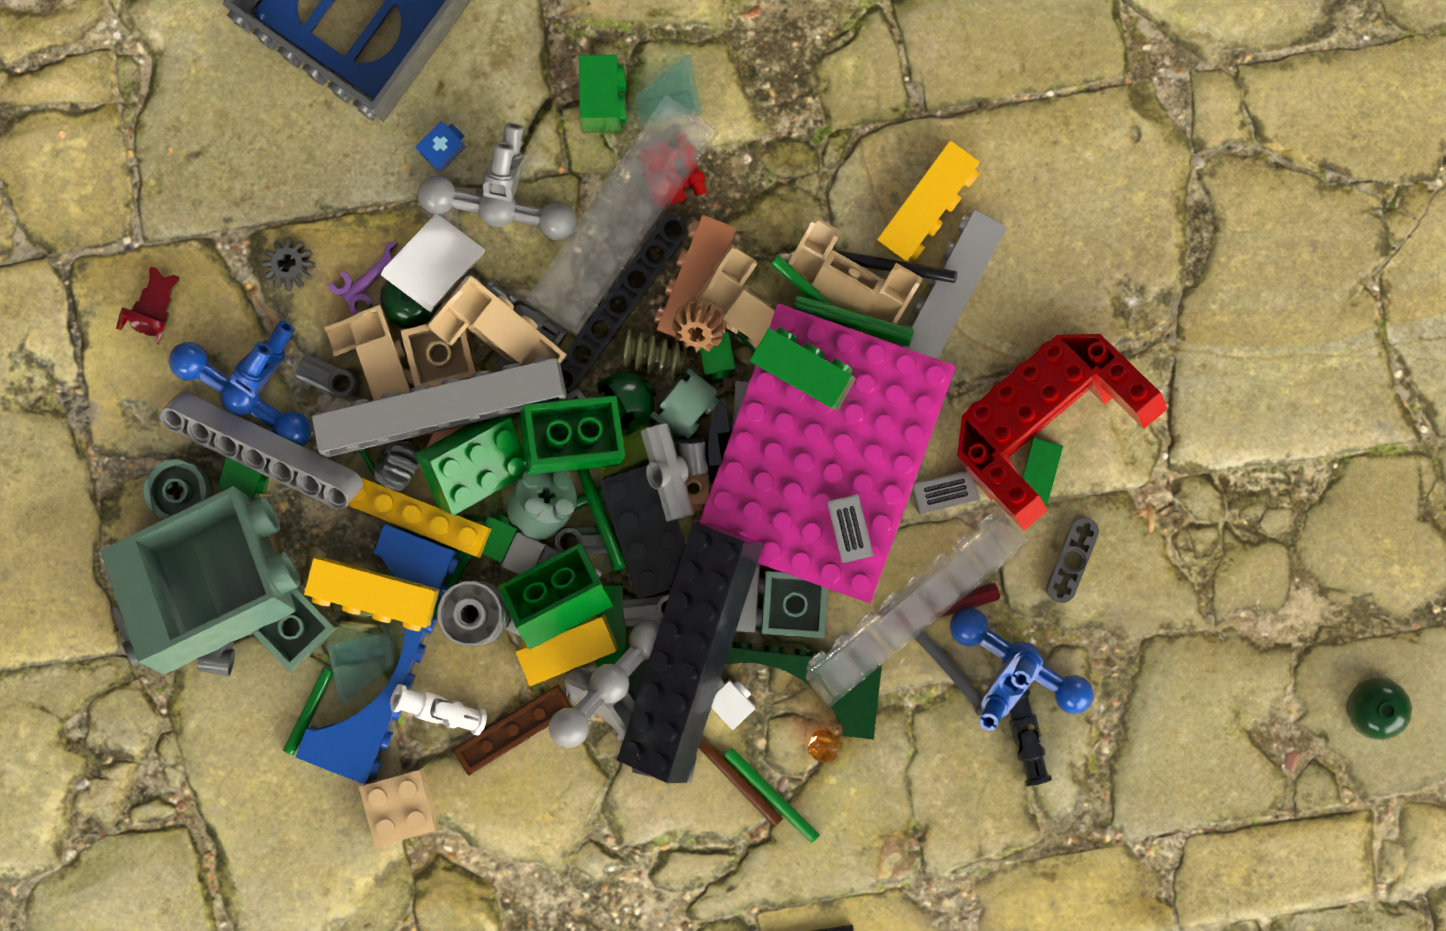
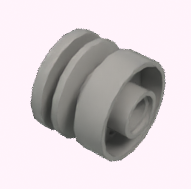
(456, 617)

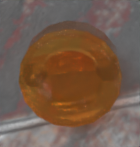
(824, 746)

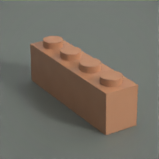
(708, 245)

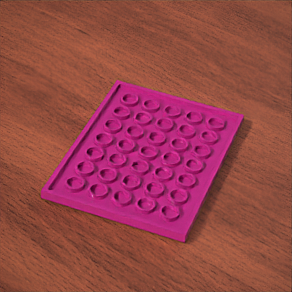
(799, 454)

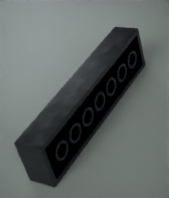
(690, 652)

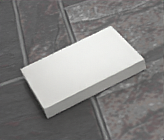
(433, 262)

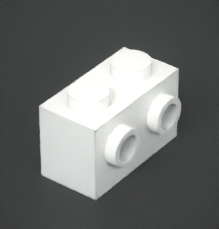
(732, 702)

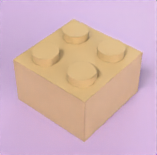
(434, 360)
(399, 807)

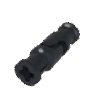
(1030, 751)

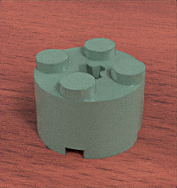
(685, 403)
(166, 478)
(542, 503)

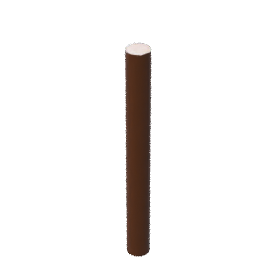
(739, 782)

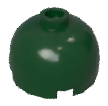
(402, 309)
(633, 399)
(1379, 709)

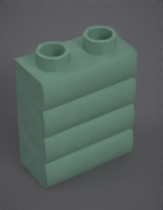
(201, 579)

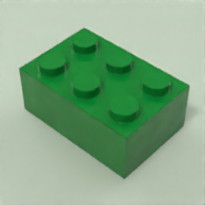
(600, 92)
(804, 367)
(571, 435)
(472, 463)
(555, 596)

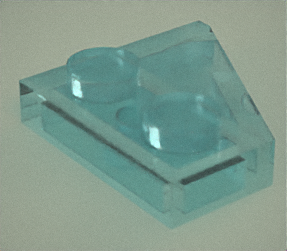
(676, 83)
(359, 663)

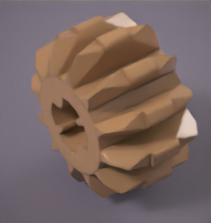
(699, 325)

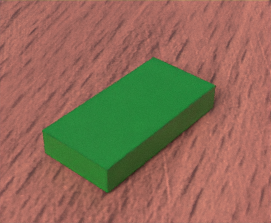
(1042, 467)

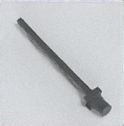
(952, 671)

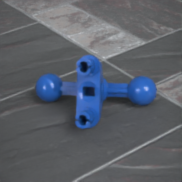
(242, 391)
(1019, 669)

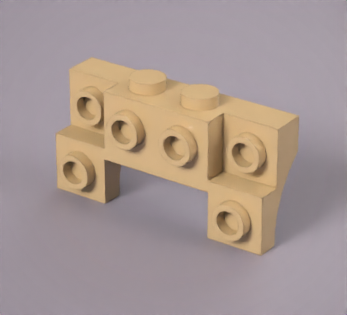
(847, 282)
(741, 304)
(493, 322)
(376, 348)

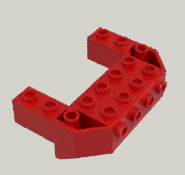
(1035, 397)

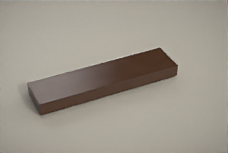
(511, 730)

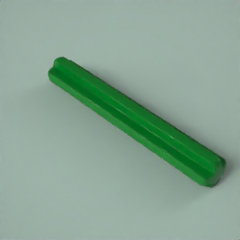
(854, 320)

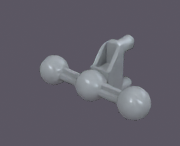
(500, 184)
(602, 691)

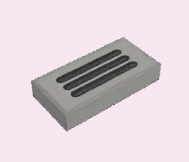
(945, 492)
(850, 528)

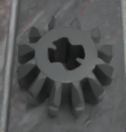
(295, 272)
(396, 464)

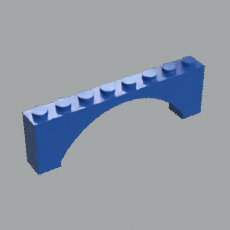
(356, 743)

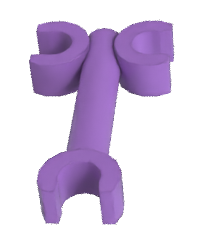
(352, 292)

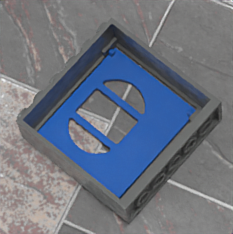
(383, 80)

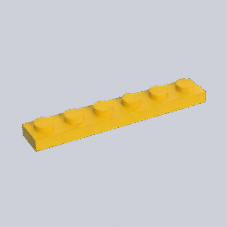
(421, 518)

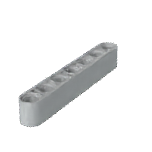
(261, 450)

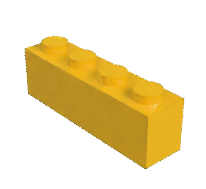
(927, 203)
(371, 592)

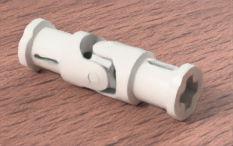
(438, 710)

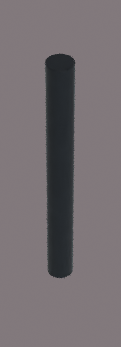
(888, 264)

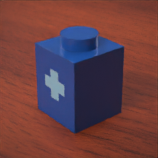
(441, 146)

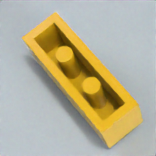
(567, 650)

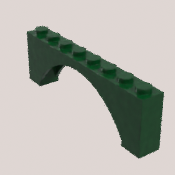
(854, 710)

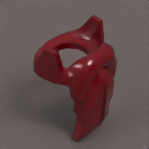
(150, 312)

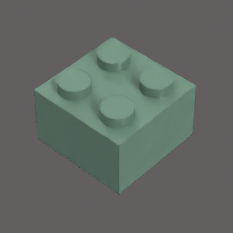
(793, 606)
(299, 633)

